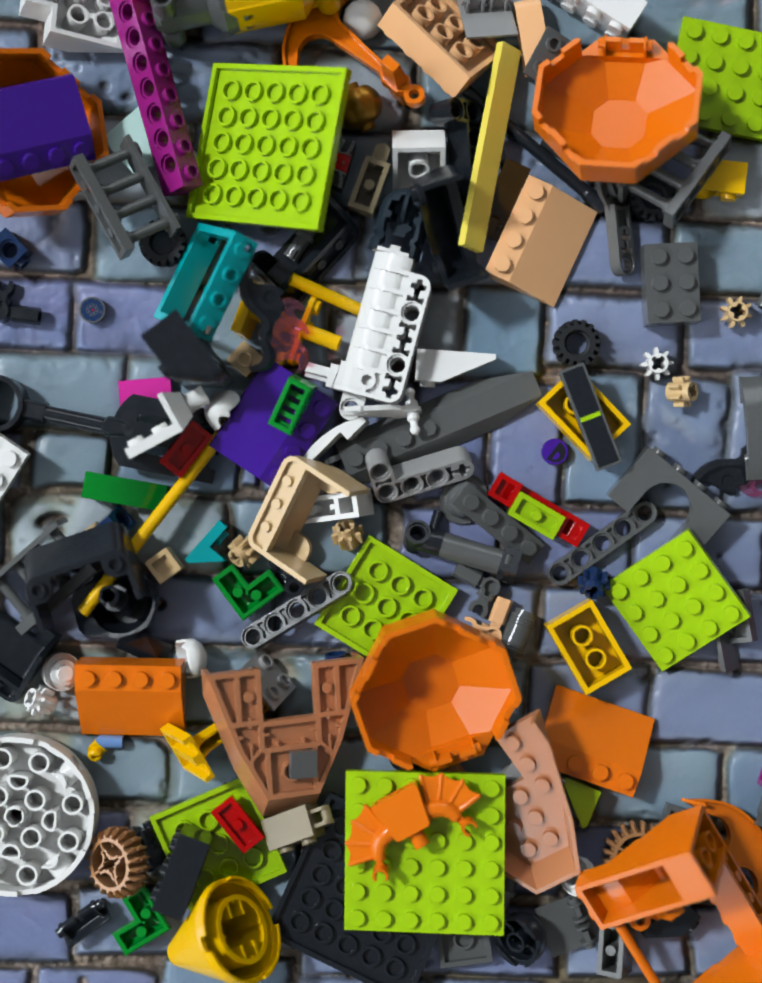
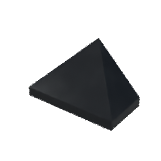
(145, 645)

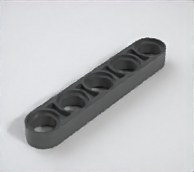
(614, 538)
(310, 609)

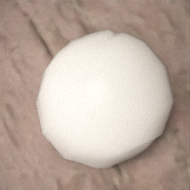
(362, 19)
(220, 407)
(194, 654)

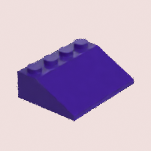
(42, 127)
(256, 444)

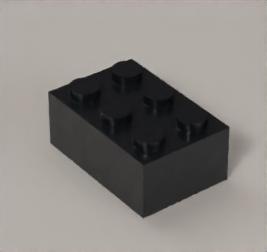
(181, 871)

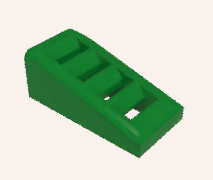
(293, 380)

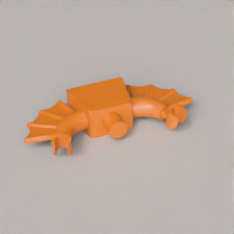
(406, 815)

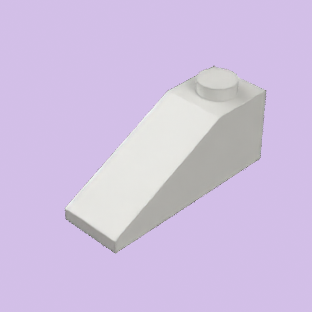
(442, 365)
(339, 506)

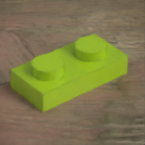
(536, 515)

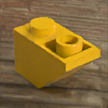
(726, 182)

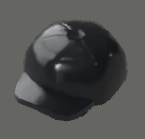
(118, 611)

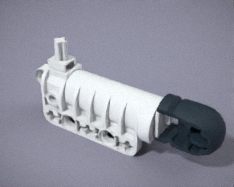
(383, 313)

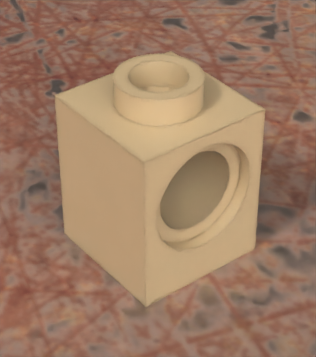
(243, 357)
(164, 565)

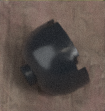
(522, 939)

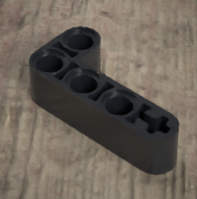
(463, 125)

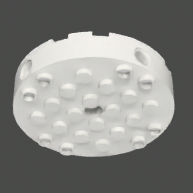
(56, 809)

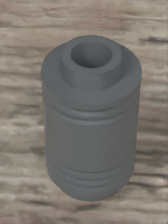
(517, 631)

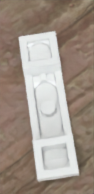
(348, 429)

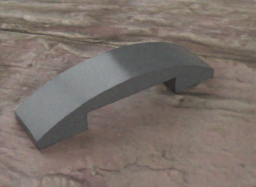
(751, 398)

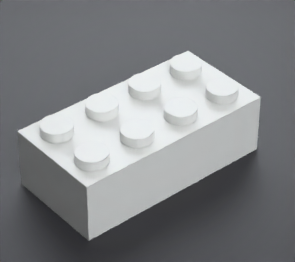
(610, 16)

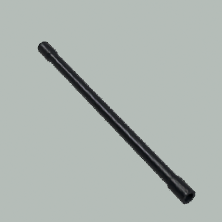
(587, 193)

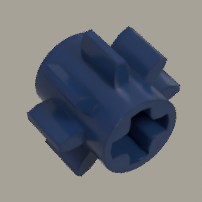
(593, 583)

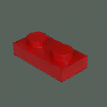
(186, 448)
(237, 824)

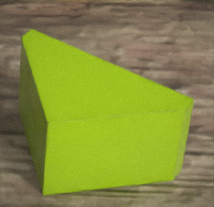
(582, 798)

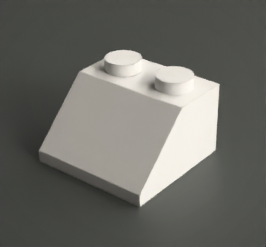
(416, 154)

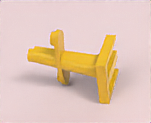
(245, 323)
(193, 750)

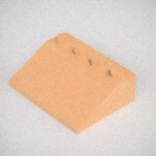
(437, 42)
(540, 241)

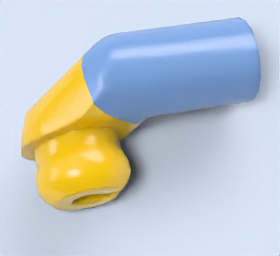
(102, 744)

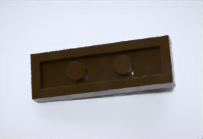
(507, 190)

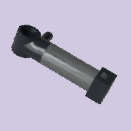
(460, 549)

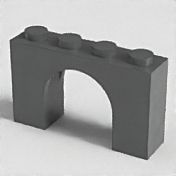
(650, 469)

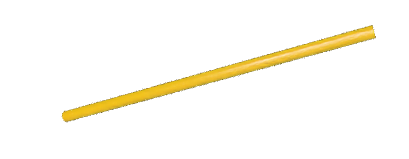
(156, 517)

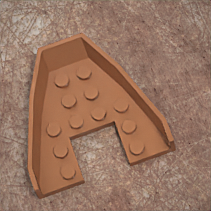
(262, 746)
(537, 813)

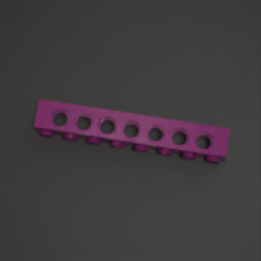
(156, 97)

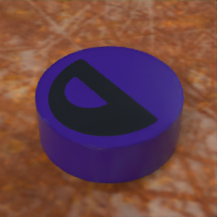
(554, 451)

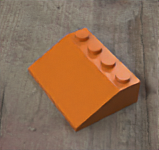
(130, 695)
(597, 739)

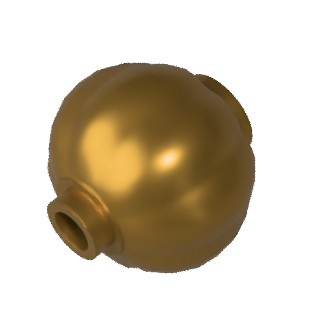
(361, 108)

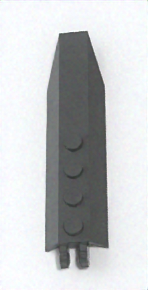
(442, 424)

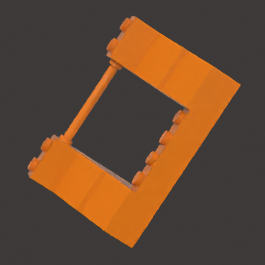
(674, 867)

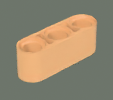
(530, 26)

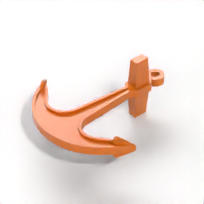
(332, 29)
(742, 839)

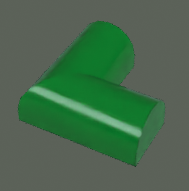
(248, 597)
(146, 923)

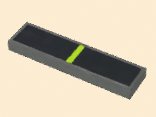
(589, 416)

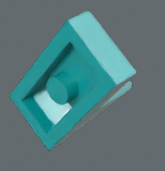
(204, 550)

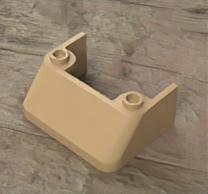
(286, 509)

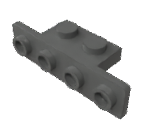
(741, 633)

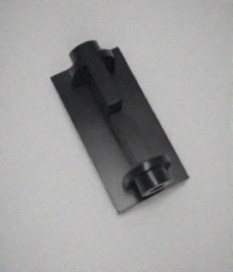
(149, 839)
(86, 922)

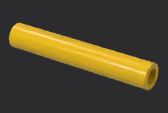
(324, 294)

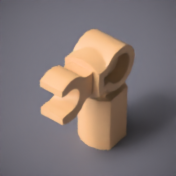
(498, 617)

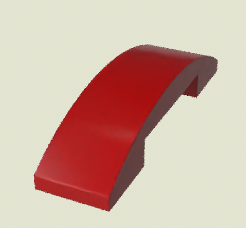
(506, 490)

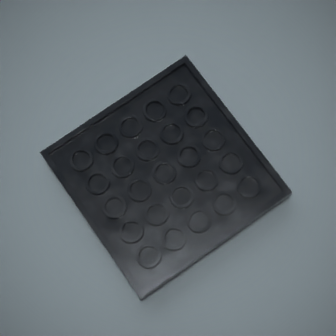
(313, 916)

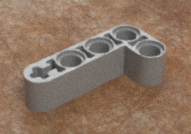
(450, 466)

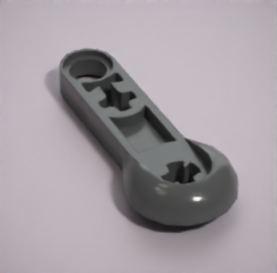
(618, 229)

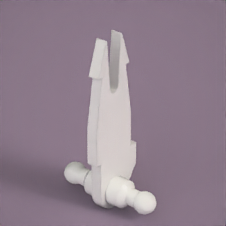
(410, 410)

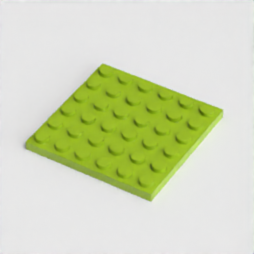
(269, 145)
(442, 887)

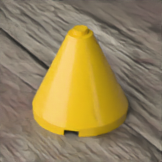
(228, 934)

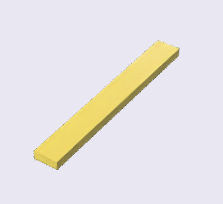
(489, 147)

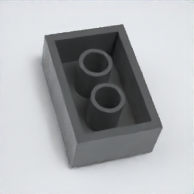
(670, 284)

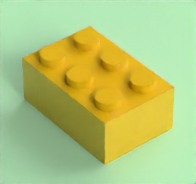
(559, 411)
(587, 646)

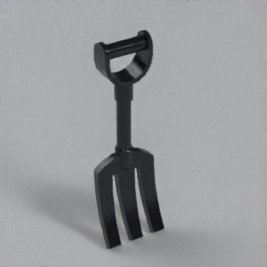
(119, 428)

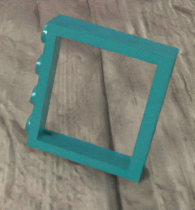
(221, 284)

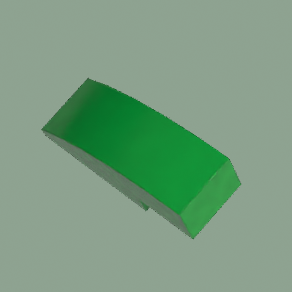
(122, 490)

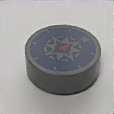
(93, 310)

